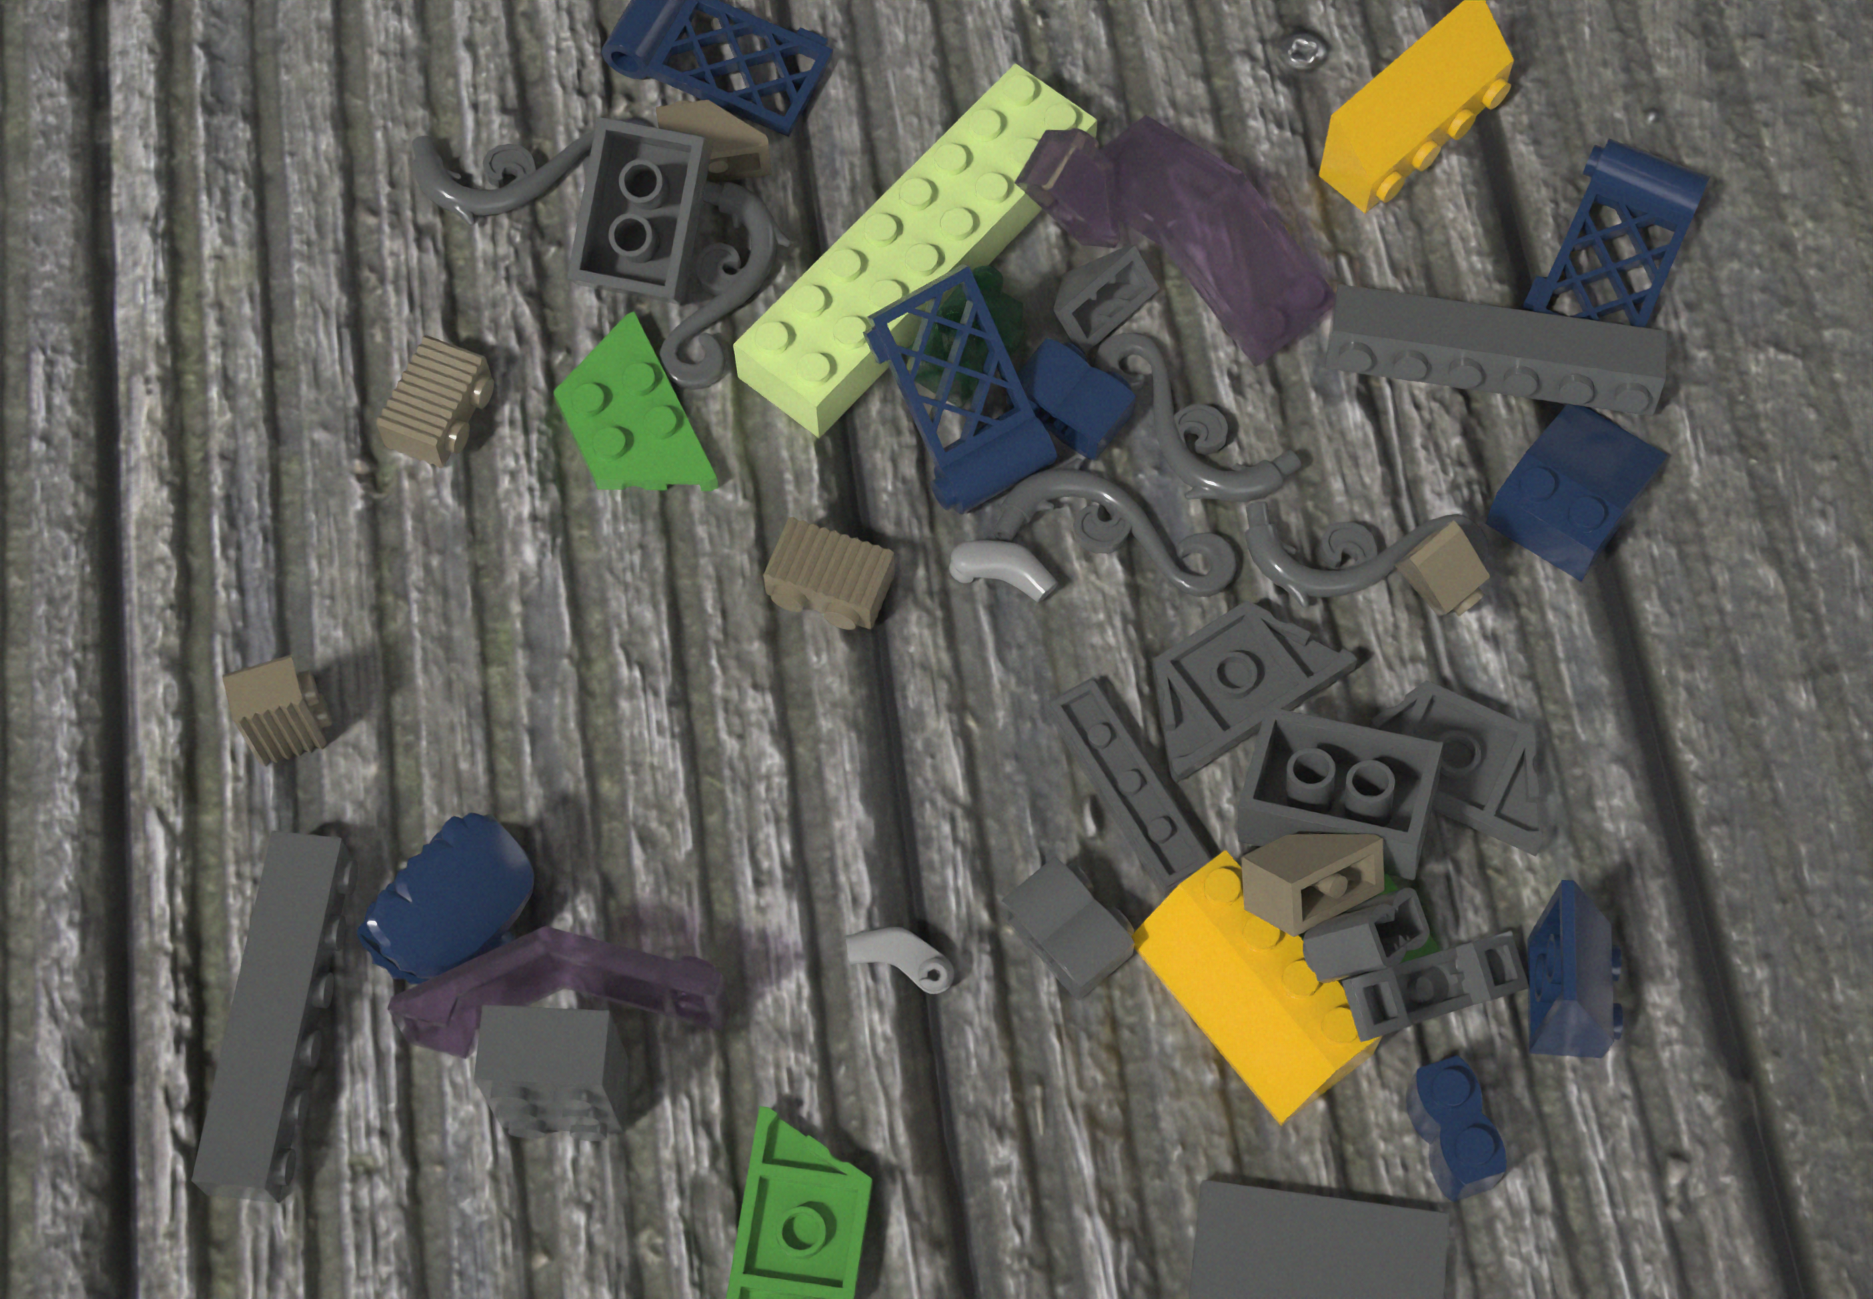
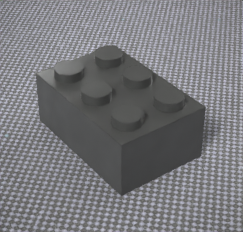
(639, 211)
(1340, 780)
(552, 1071)

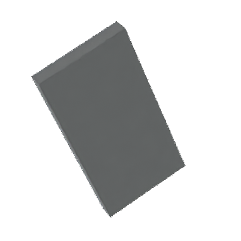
(1313, 1247)

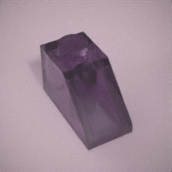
(1074, 186)

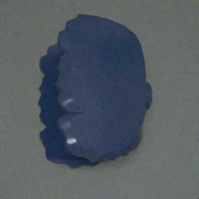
(449, 901)

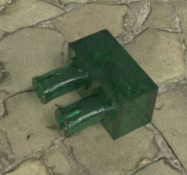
(1007, 316)

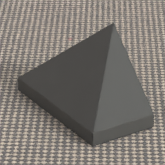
(1102, 295)

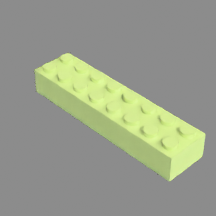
(939, 214)

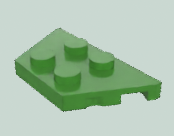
(630, 417)
(798, 1219)

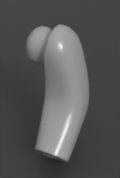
(1003, 562)
(904, 950)

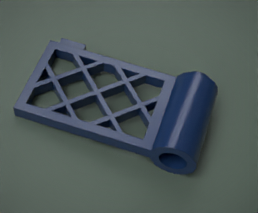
(654, 31)
(1633, 186)
(984, 458)

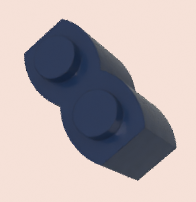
(1074, 399)
(1462, 1142)

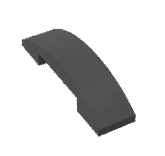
(1434, 985)

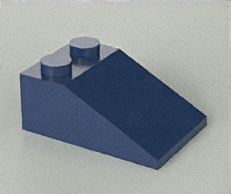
(1574, 489)
(1572, 978)

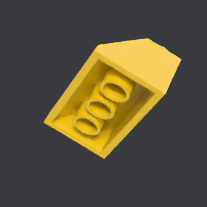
(1417, 106)
(1251, 991)

